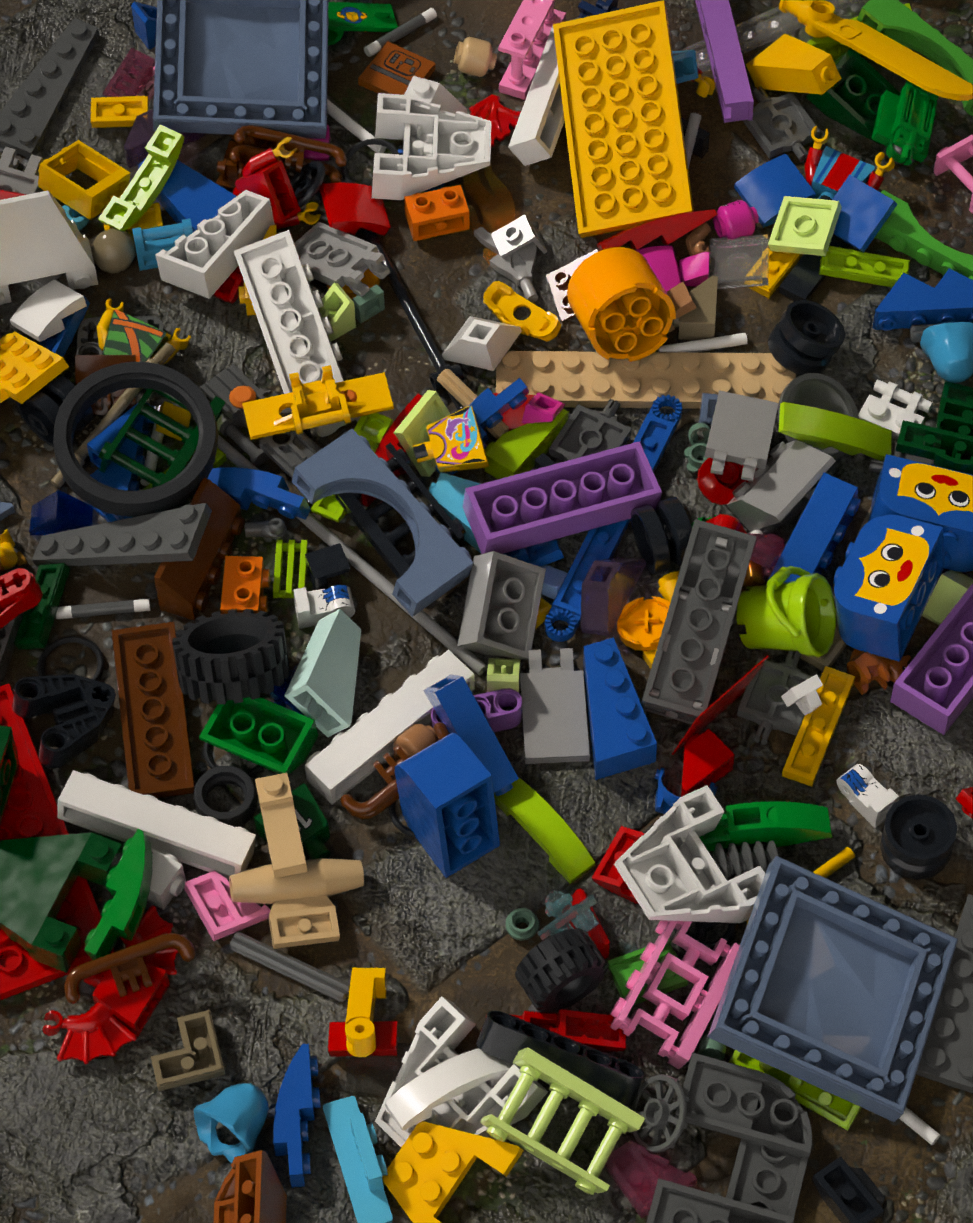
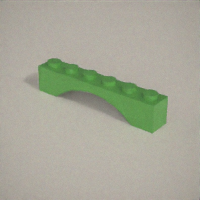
(908, 29)
(909, 237)

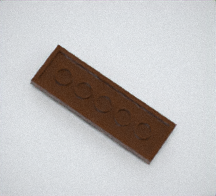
(152, 711)

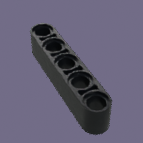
(506, 1035)

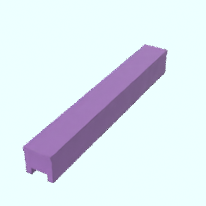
(726, 60)

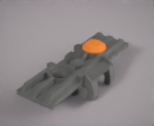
(236, 389)

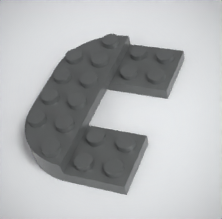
(770, 1153)

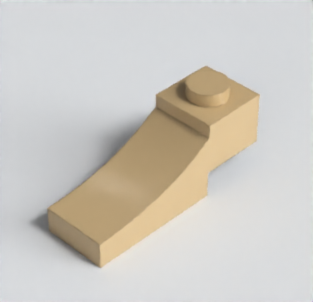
(281, 825)

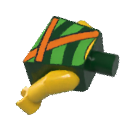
(126, 335)

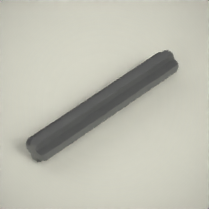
(290, 966)

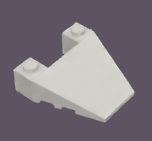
(435, 146)
(41, 243)
(676, 874)
(434, 1043)

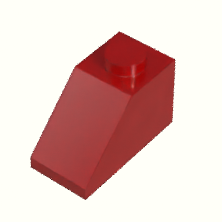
(704, 761)

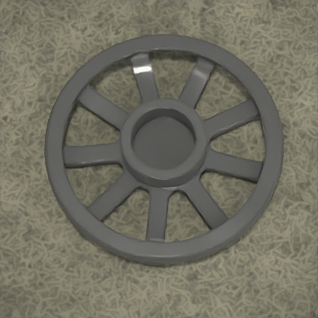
(659, 1113)

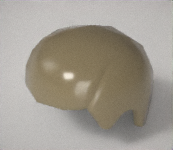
(113, 250)

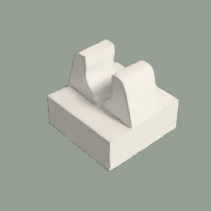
(804, 695)

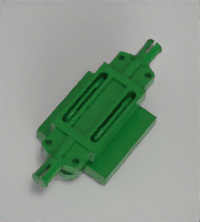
(905, 123)

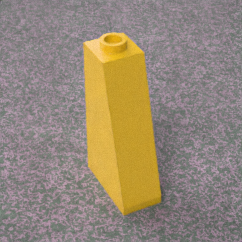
(793, 67)

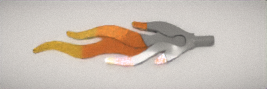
(497, 213)

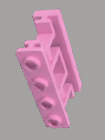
(699, 1001)

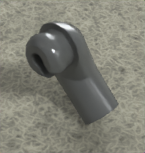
(271, 529)

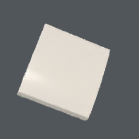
(44, 310)

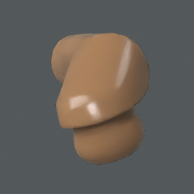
(695, 239)

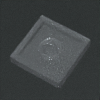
(740, 261)

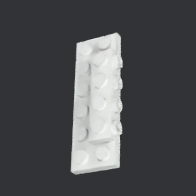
(288, 310)

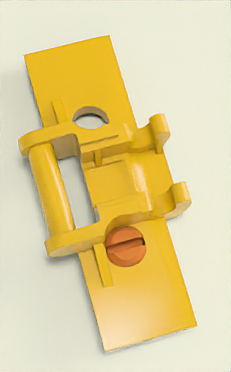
(317, 404)

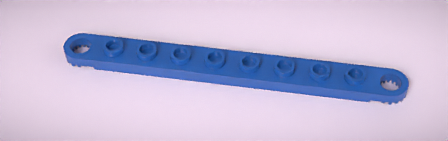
(604, 540)

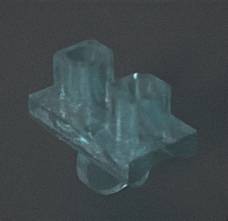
(561, 908)

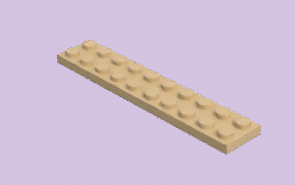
(593, 380)

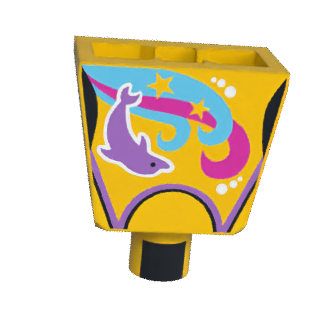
(454, 443)

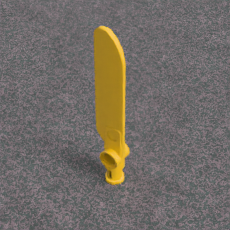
(822, 22)

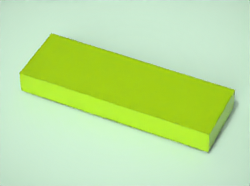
(863, 266)

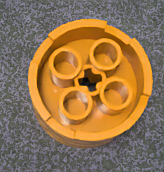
(621, 304)

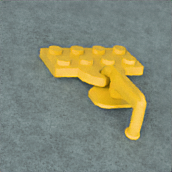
(26, 367)

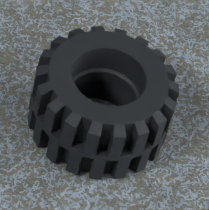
(561, 970)

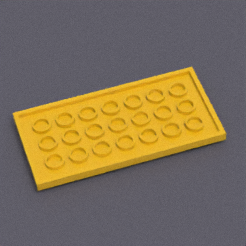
(622, 118)

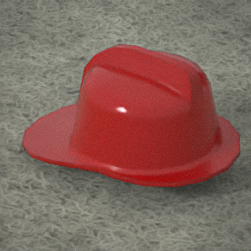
(718, 487)

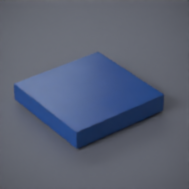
(861, 213)

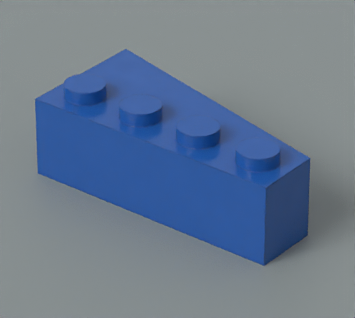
(820, 527)
(615, 715)

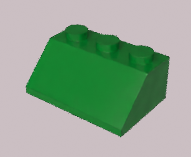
(261, 733)

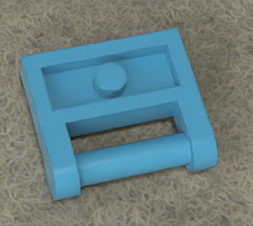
(147, 250)

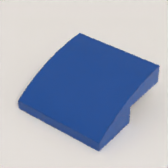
(769, 184)

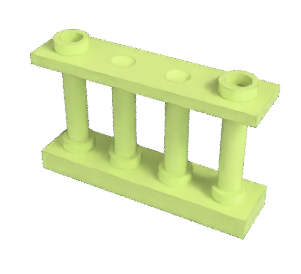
(590, 1104)

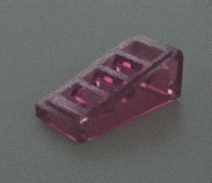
(127, 66)

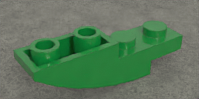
(770, 821)
(130, 889)

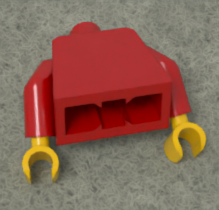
(269, 179)

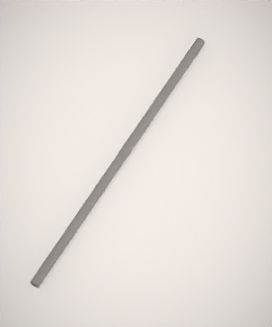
(369, 572)

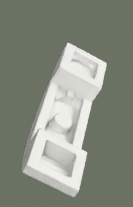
(443, 1082)

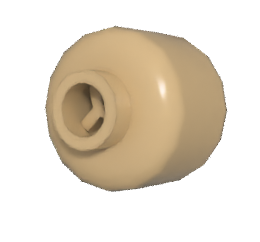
(474, 56)

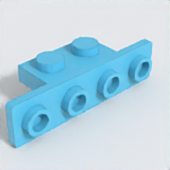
(358, 1161)

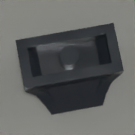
(849, 1193)

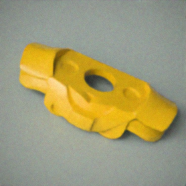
(503, 303)

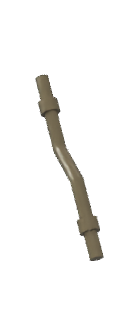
(114, 413)

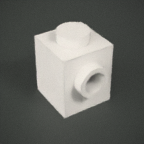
(167, 879)

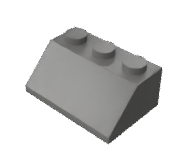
(780, 485)
(501, 606)

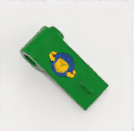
(358, 17)

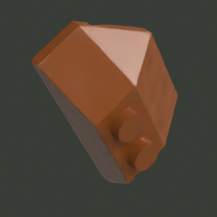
(251, 1192)

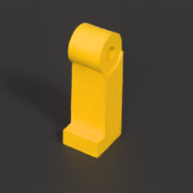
(365, 987)

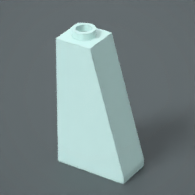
(327, 674)

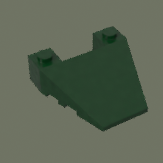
(35, 883)

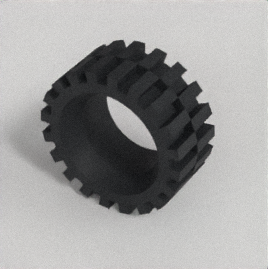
(231, 656)

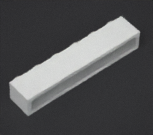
(542, 111)
(353, 752)
(170, 828)

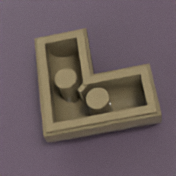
(197, 1060)

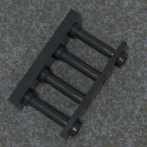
(386, 542)

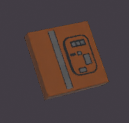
(393, 70)

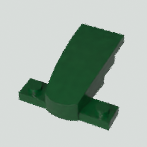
(951, 439)

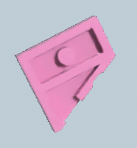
(214, 905)

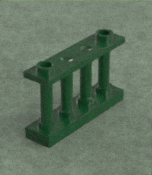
(176, 459)

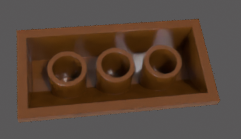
(185, 585)

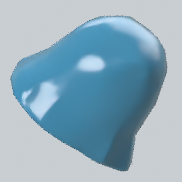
(950, 350)
(241, 1110)

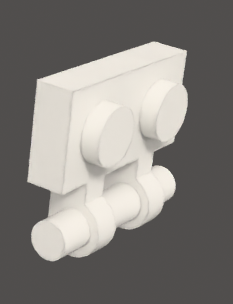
(891, 416)

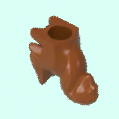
(872, 667)

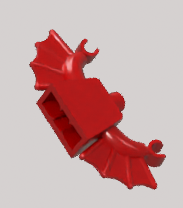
(115, 1018)

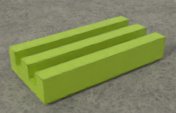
(291, 547)

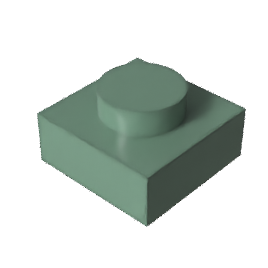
(369, 304)

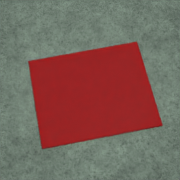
(720, 704)

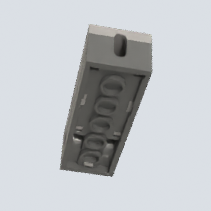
(699, 619)

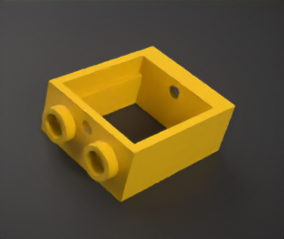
(110, 177)

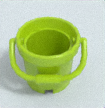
(789, 614)

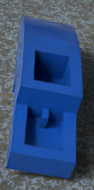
(490, 408)
(261, 489)
(293, 1111)

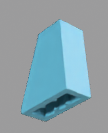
(450, 493)

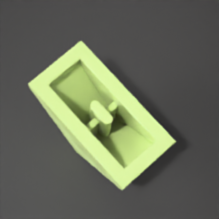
(339, 310)
(946, 594)
(503, 674)

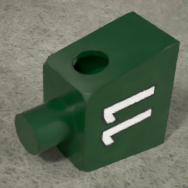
(311, 823)

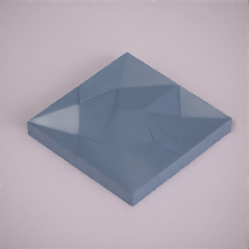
(241, 66)
(834, 989)

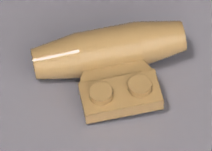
(300, 901)

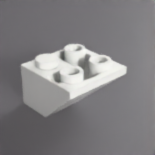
(481, 343)

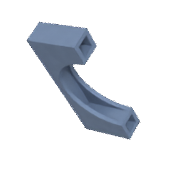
(352, 467)

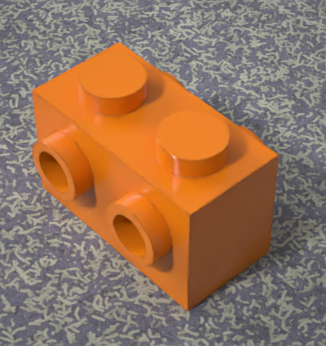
(437, 212)
(244, 584)

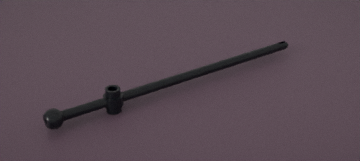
(416, 320)

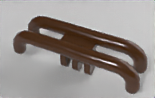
(297, 159)
(388, 794)
(127, 964)

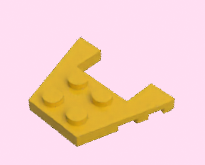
(435, 1164)

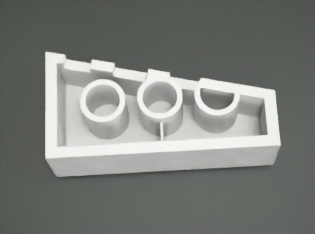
(207, 255)

